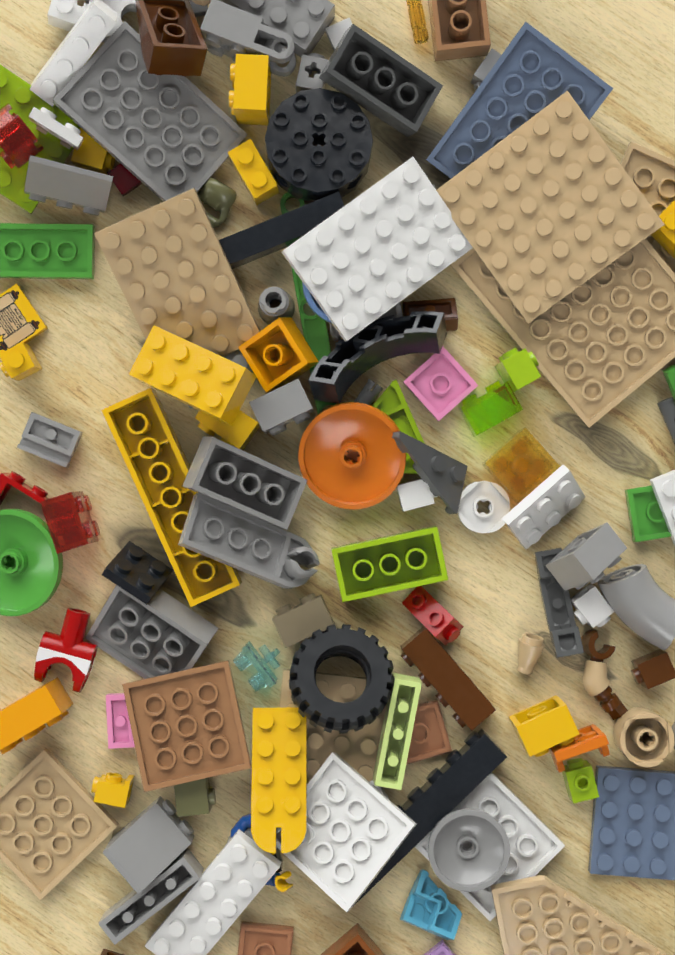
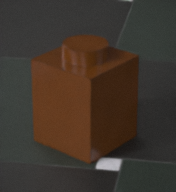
(653, 669)

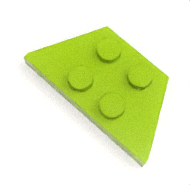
(395, 406)

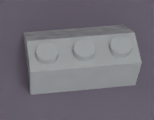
(67, 185)

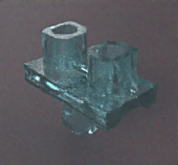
(265, 675)

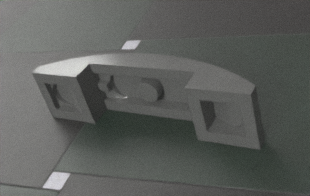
(557, 608)

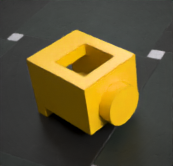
(113, 789)

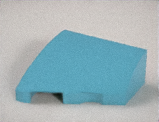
(430, 909)

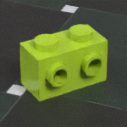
(518, 368)

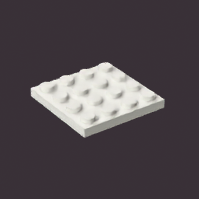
(347, 832)
(529, 838)

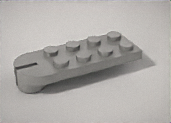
(247, 543)

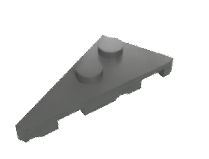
(441, 473)

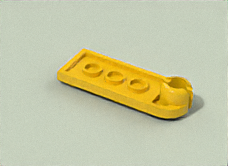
(279, 778)

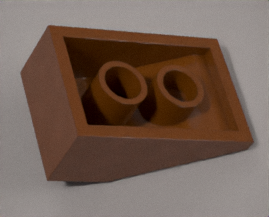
(170, 38)

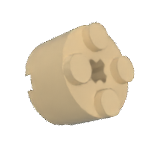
(654, 746)

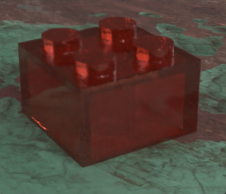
(70, 521)

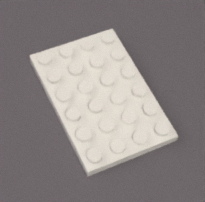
(377, 249)

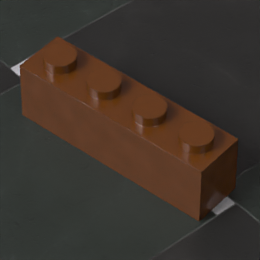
(447, 678)

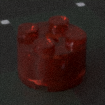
(16, 139)

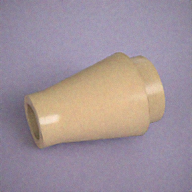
(529, 652)

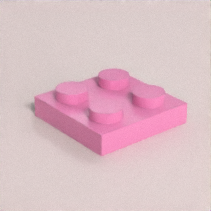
(440, 384)

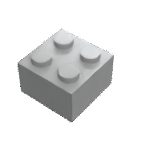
(282, 407)
(587, 557)

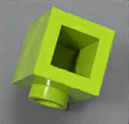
(580, 780)

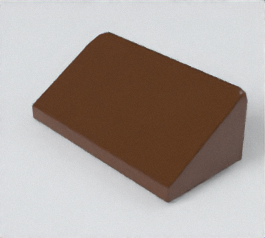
(446, 305)

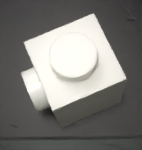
(591, 607)

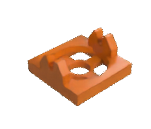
(588, 739)

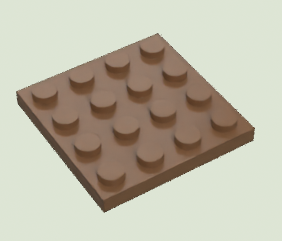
(186, 726)

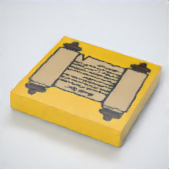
(18, 319)

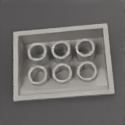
(152, 636)

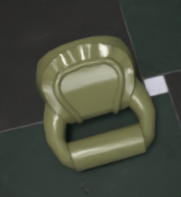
(218, 197)

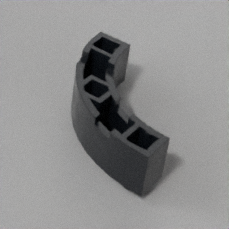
(375, 344)

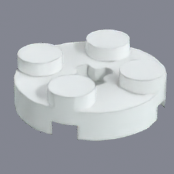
(498, 507)

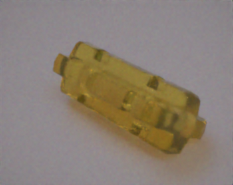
(417, 21)

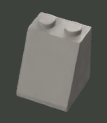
(149, 844)

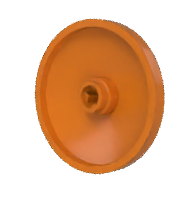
(351, 456)

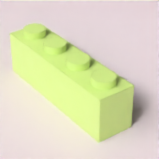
(397, 732)

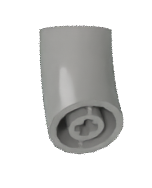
(641, 604)

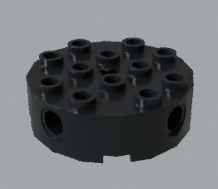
(312, 120)

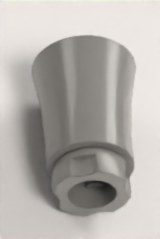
(270, 314)

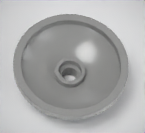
(470, 867)

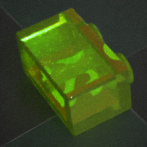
(490, 408)

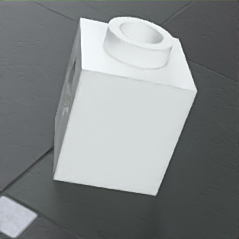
(414, 495)

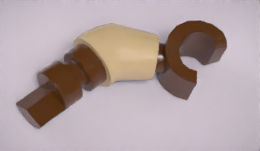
(595, 675)

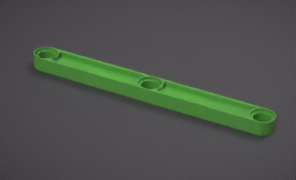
(313, 326)

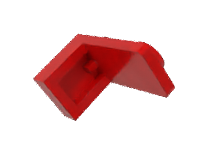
(16, 480)
(433, 615)

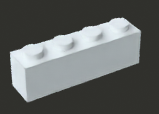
(74, 50)

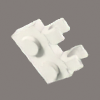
(46, 123)

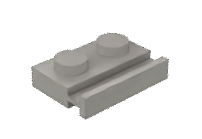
(49, 439)

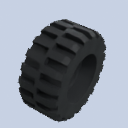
(348, 644)

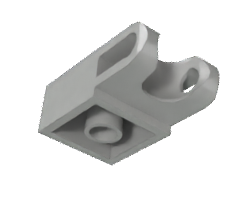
(236, 31)

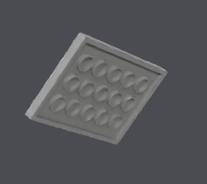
(147, 121)

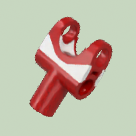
(67, 649)

